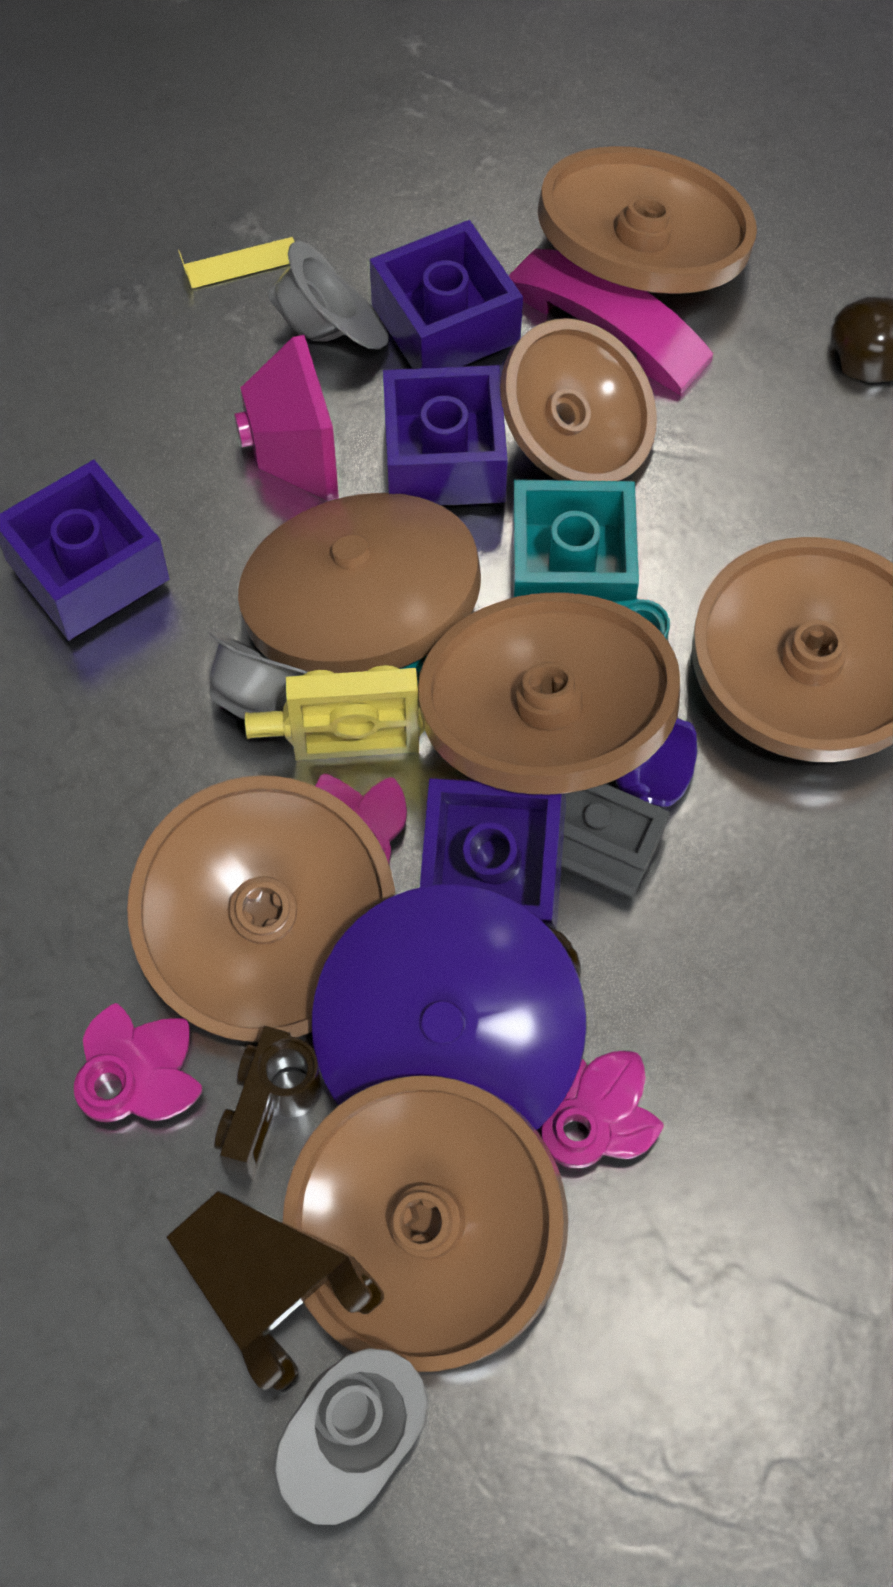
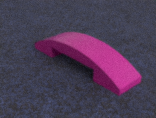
(659, 337)

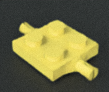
(346, 714)

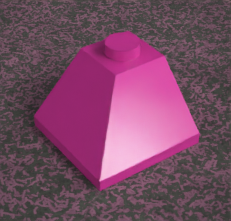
(290, 421)

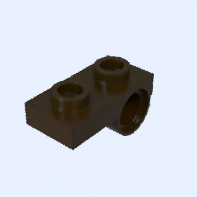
(245, 1130)

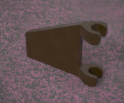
(259, 1273)

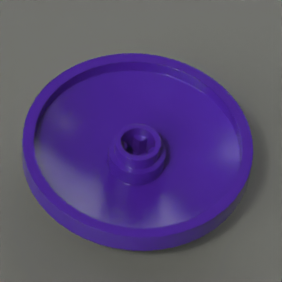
(453, 991)

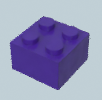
(446, 298)
(446, 434)
(82, 549)
(495, 843)

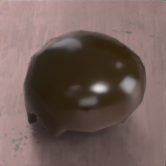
(865, 339)

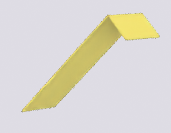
(238, 263)

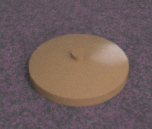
(646, 219)
(359, 583)
(801, 648)
(549, 693)
(249, 899)
(445, 1210)

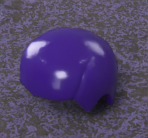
(668, 771)

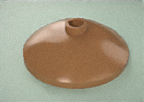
(596, 390)

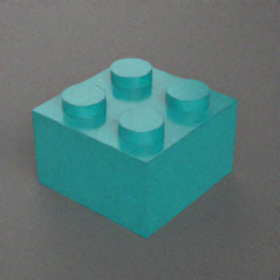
(575, 538)

